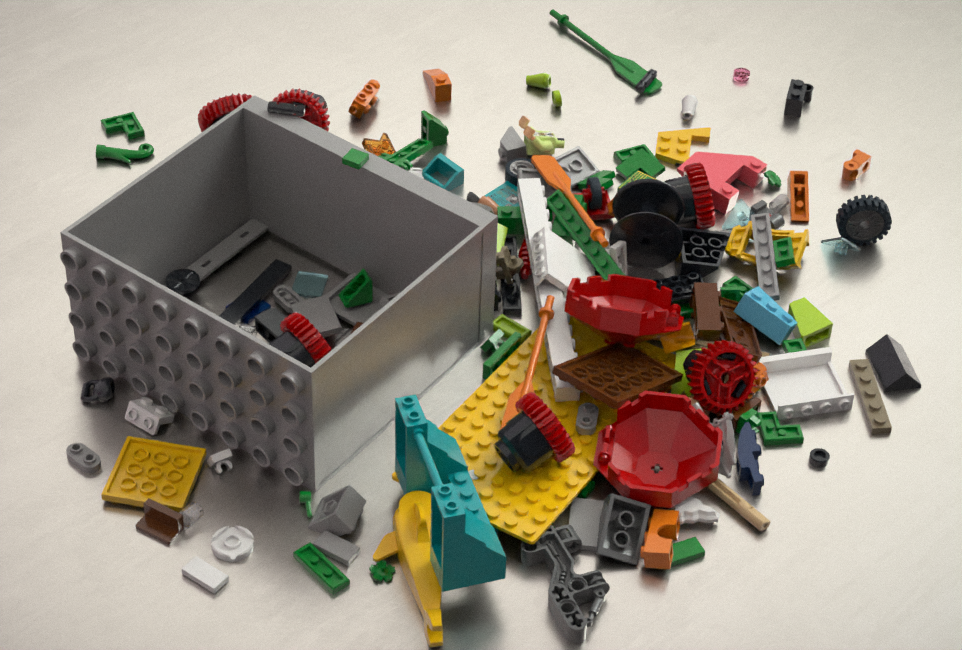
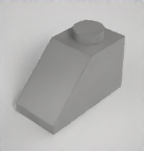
(511, 146)

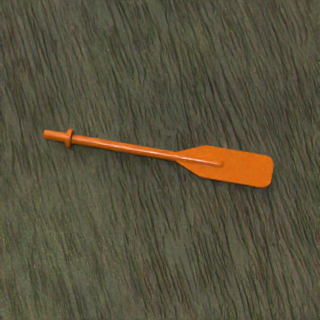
(557, 178)
(546, 314)

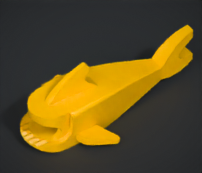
(412, 544)

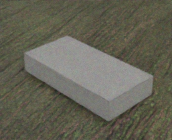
(336, 548)

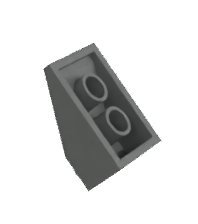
(622, 528)

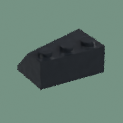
(701, 251)

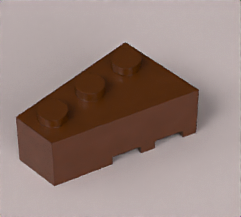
(706, 311)

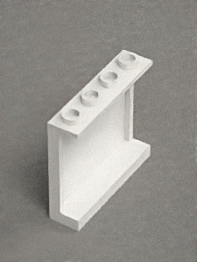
(558, 260)
(804, 384)

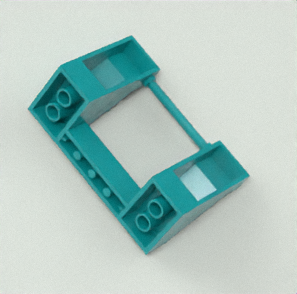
(461, 536)

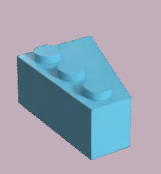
(765, 315)

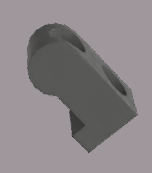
(776, 219)

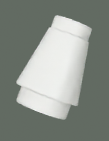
(689, 105)

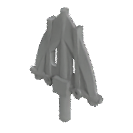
(727, 452)

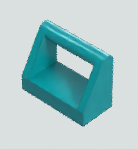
(446, 168)

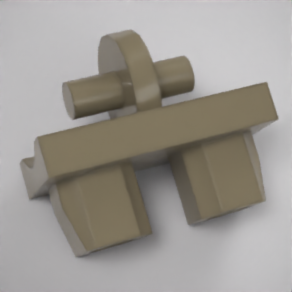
(509, 265)

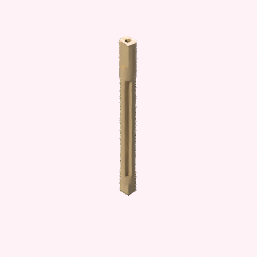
(739, 505)

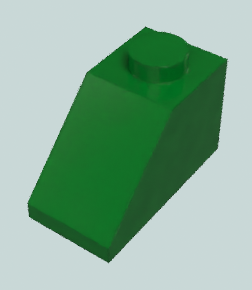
(433, 129)

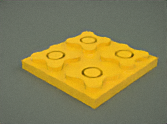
(155, 472)

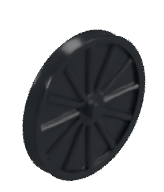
(183, 281)

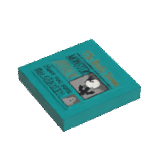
(505, 194)

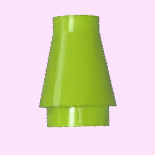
(540, 80)

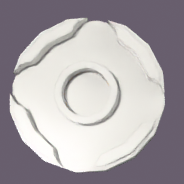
(232, 543)

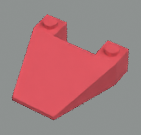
(723, 170)

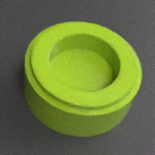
(556, 98)

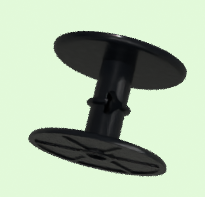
(648, 222)

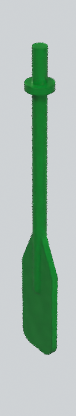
(624, 67)

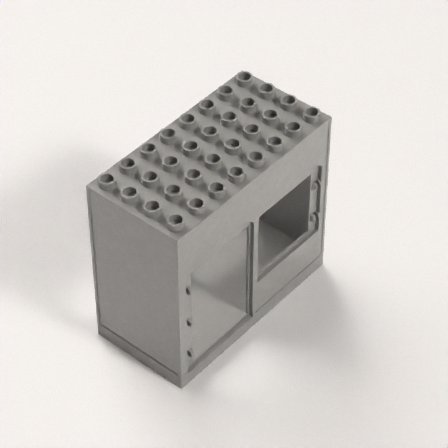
(288, 179)

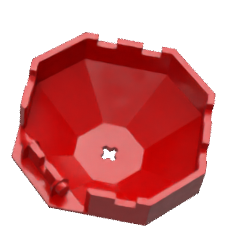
(623, 308)
(662, 433)

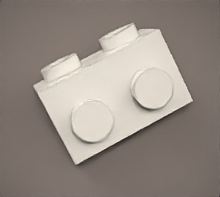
(147, 415)

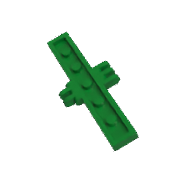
(408, 153)

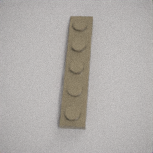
(870, 396)

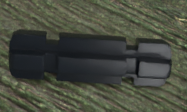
(646, 80)
(285, 108)

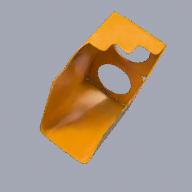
(678, 340)

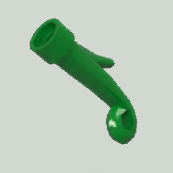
(124, 155)

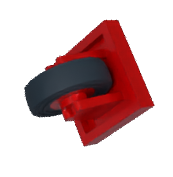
(596, 199)

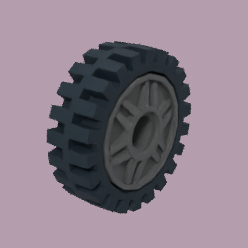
(863, 220)

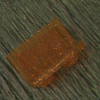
(379, 146)

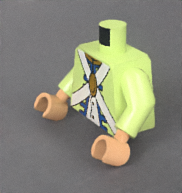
(539, 141)

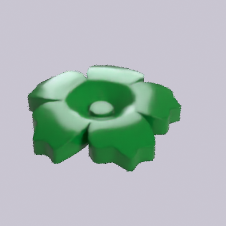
(773, 179)
(382, 572)

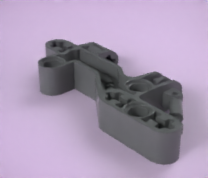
(566, 587)

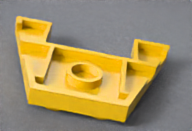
(675, 145)

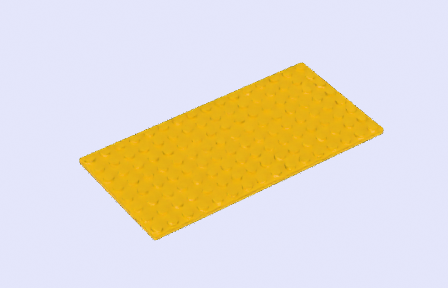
(520, 501)

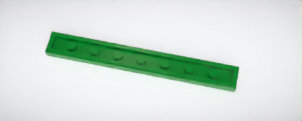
(581, 234)

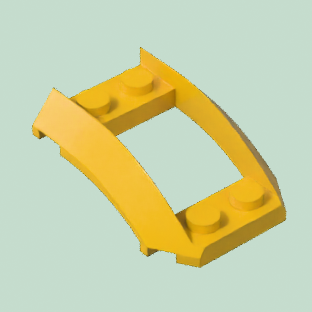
(740, 237)

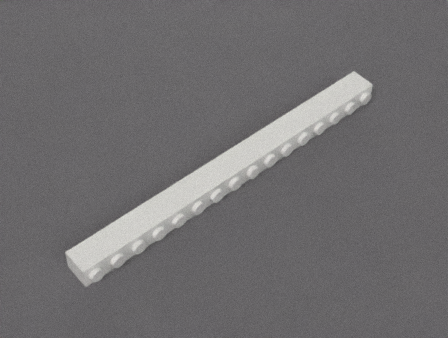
(558, 334)

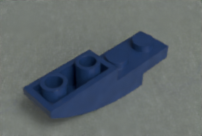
(747, 460)

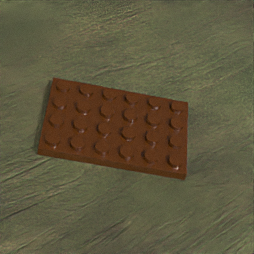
(616, 374)

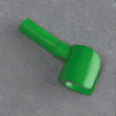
(305, 497)

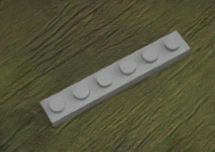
(765, 254)

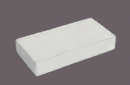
(205, 574)

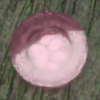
(741, 74)

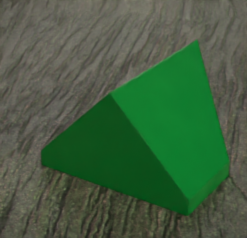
(358, 290)

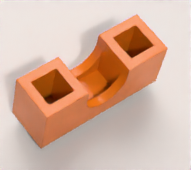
(658, 547)

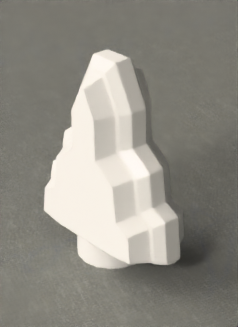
(693, 511)

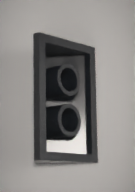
(892, 365)

